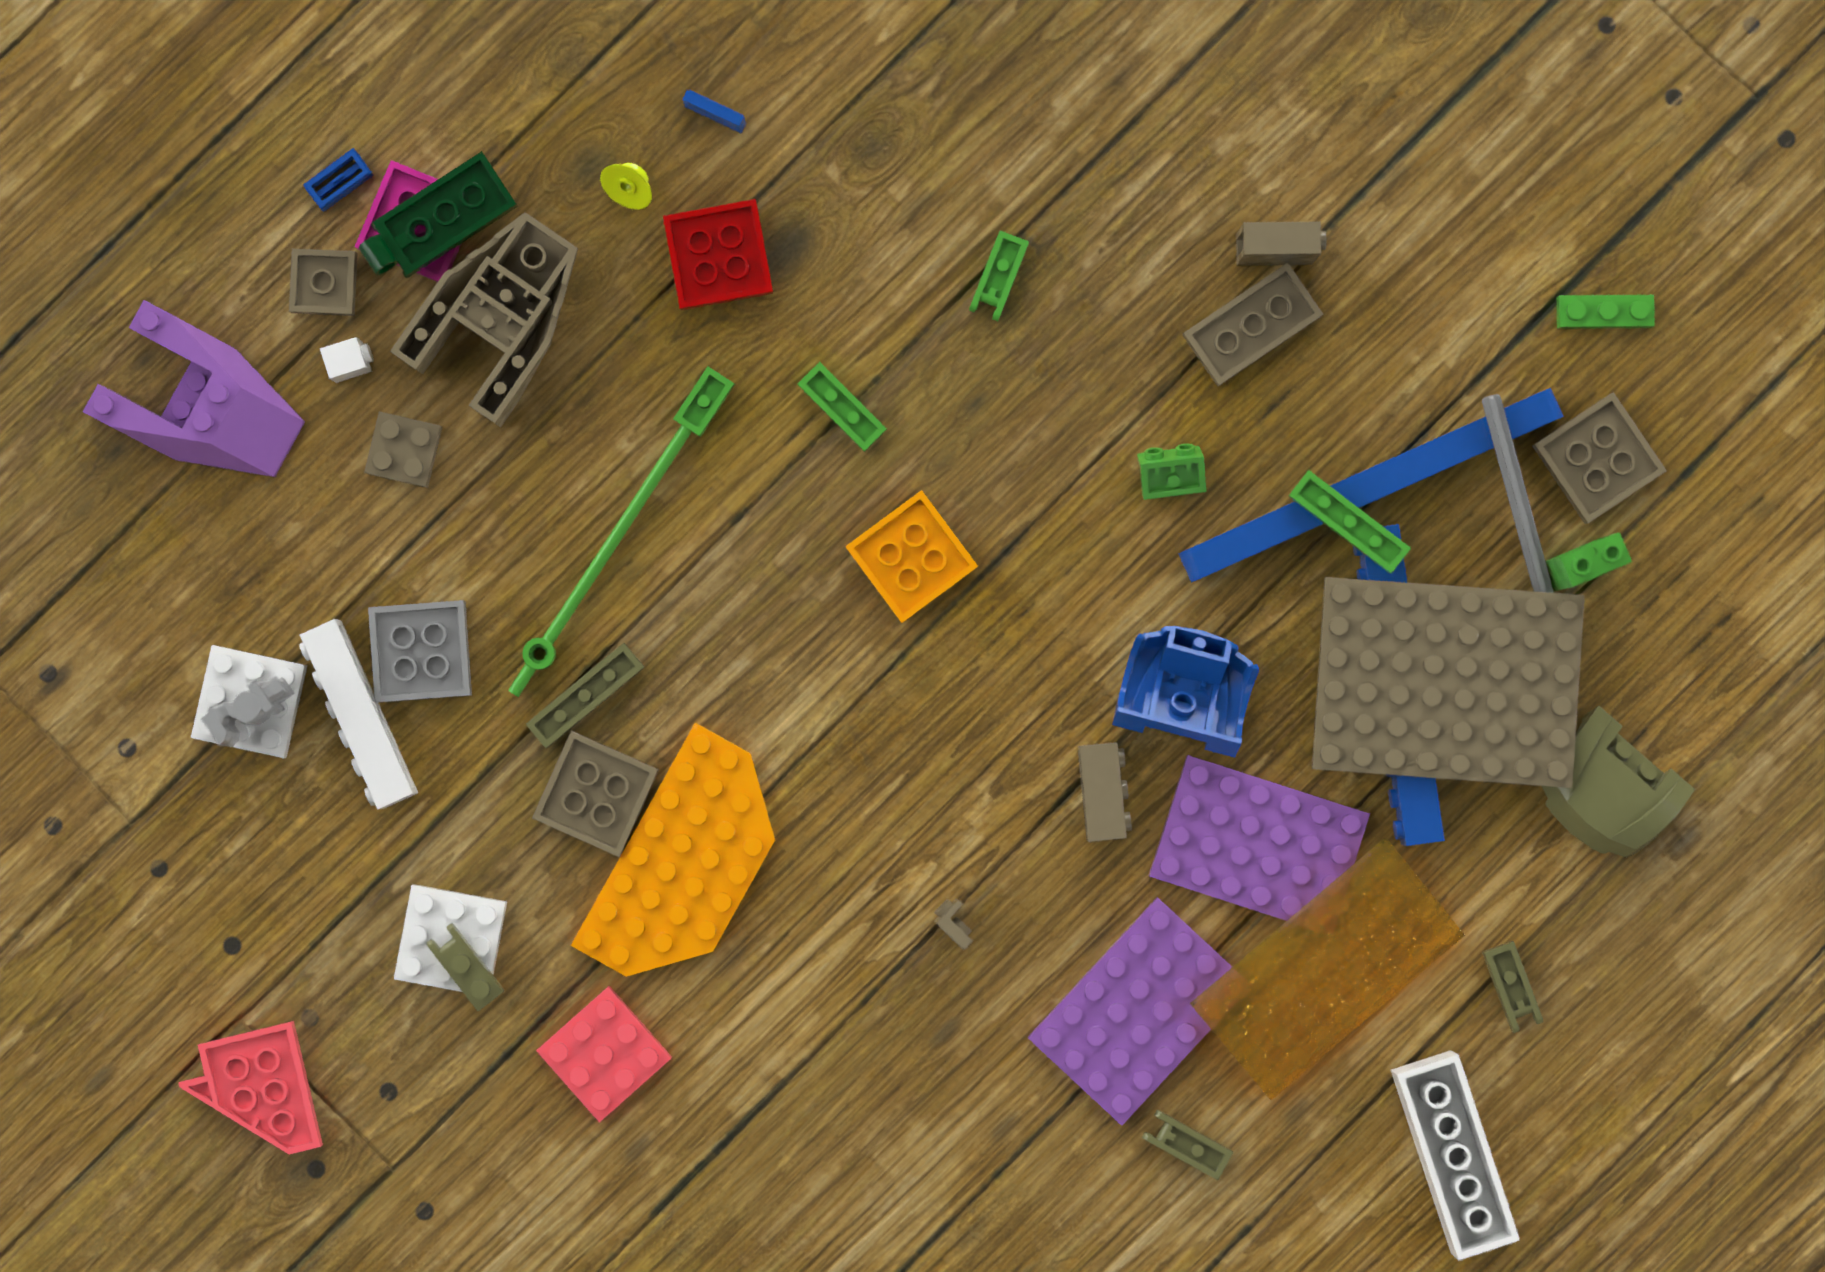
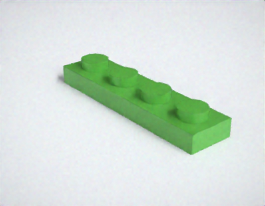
(1349, 522)

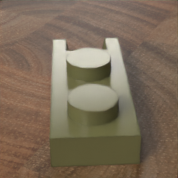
(467, 969)
(1511, 984)
(1190, 1146)

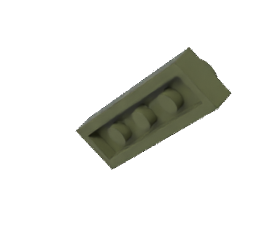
(585, 695)

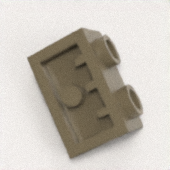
(954, 929)

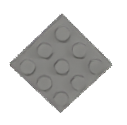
(420, 651)

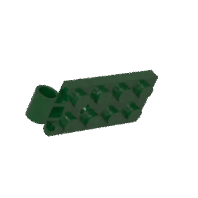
(448, 209)

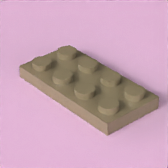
(1252, 324)

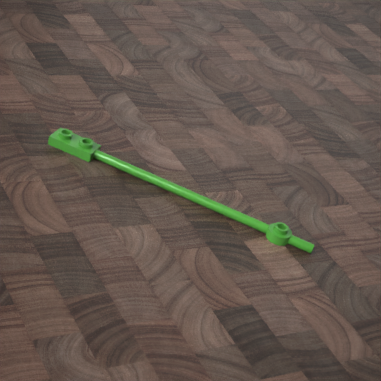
(693, 417)

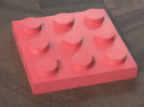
(604, 1054)

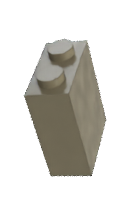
(1279, 243)

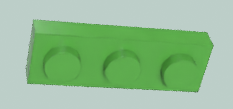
(1605, 311)
(842, 406)

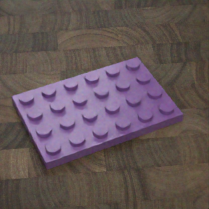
(1254, 840)
(1133, 1012)

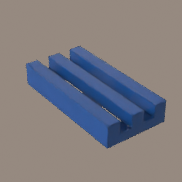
(714, 111)
(345, 189)

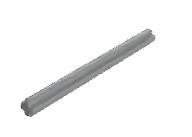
(1517, 493)

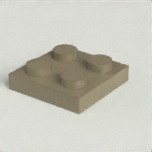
(323, 282)
(403, 449)

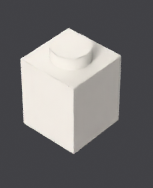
(347, 359)

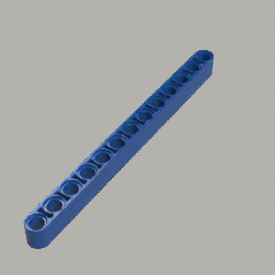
(1368, 486)

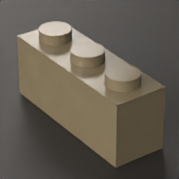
(1103, 791)

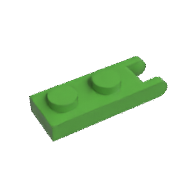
(1000, 273)

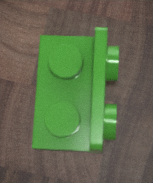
(1172, 471)

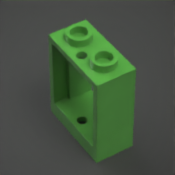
(1587, 561)

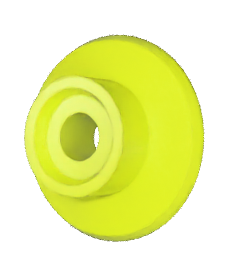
(627, 185)

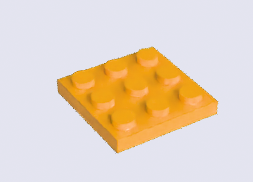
(911, 556)

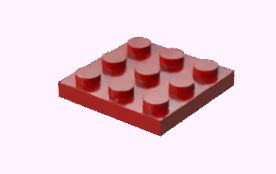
(718, 254)

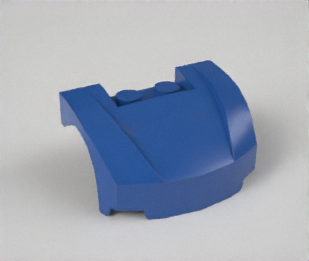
(1187, 687)

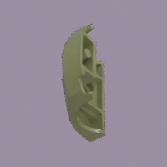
(1616, 792)

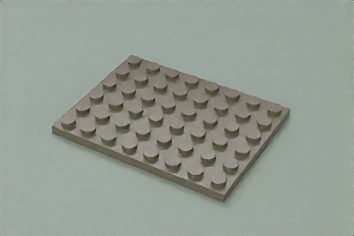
(1448, 682)

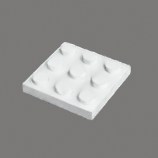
(230, 674)
(428, 916)

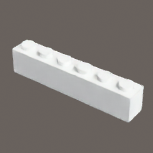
(359, 716)

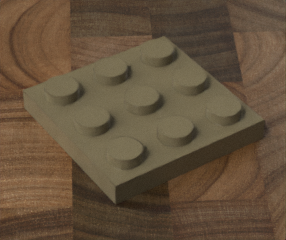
(1599, 458)
(595, 793)

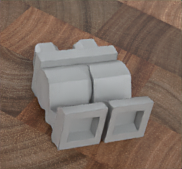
(248, 707)

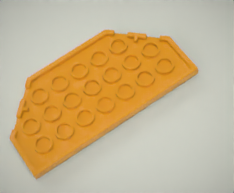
(683, 862)

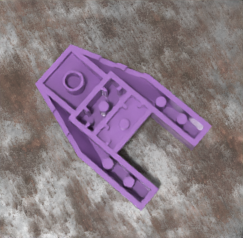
(218, 412)

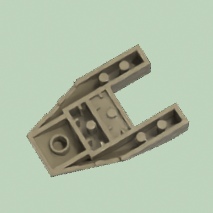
(507, 296)

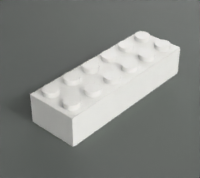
(1455, 1155)

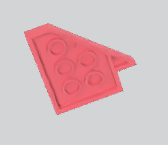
(260, 1085)

